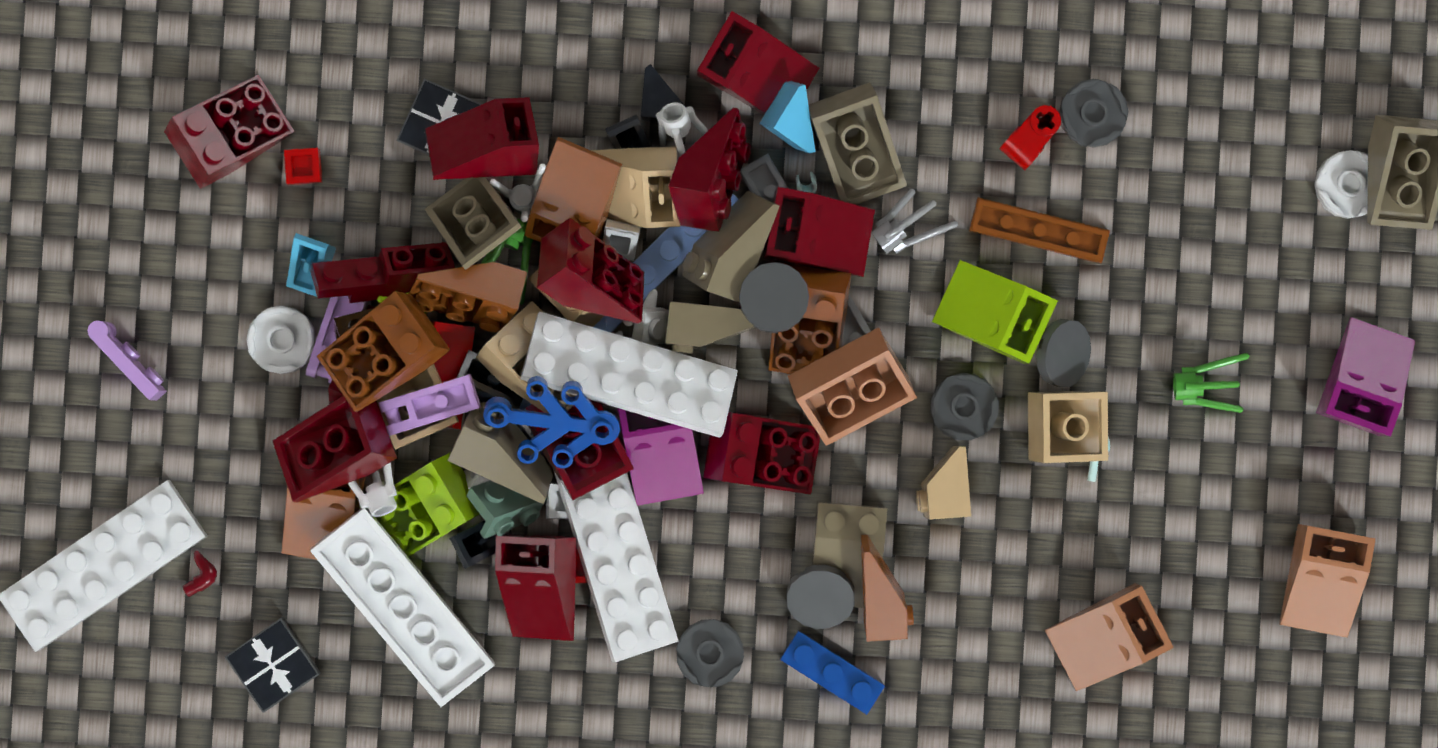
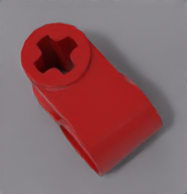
(1028, 140)

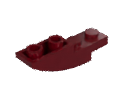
(379, 276)

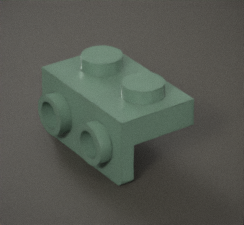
(502, 508)

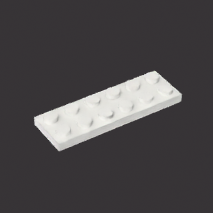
(630, 374)
(102, 565)
(620, 569)
(402, 606)

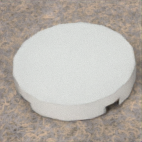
(1343, 184)
(281, 339)

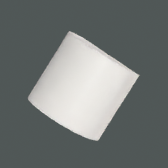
(622, 237)

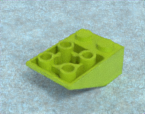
(994, 312)
(429, 505)

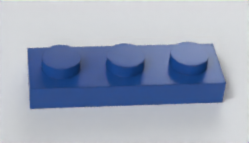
(832, 672)

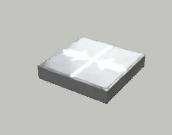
(430, 107)
(272, 665)

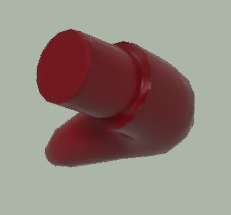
(205, 579)

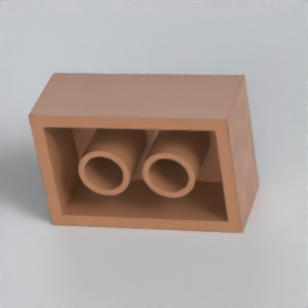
(852, 386)

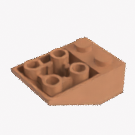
(1326, 580)
(1109, 637)

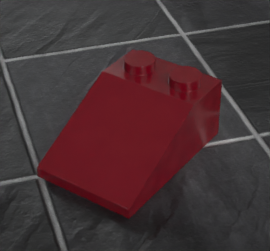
(333, 448)
(591, 466)

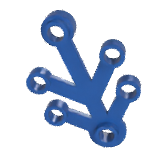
(557, 422)

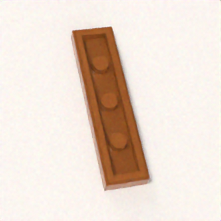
(1039, 230)

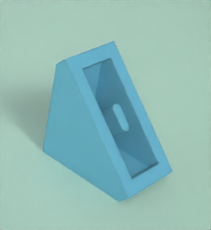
(790, 117)
(303, 254)

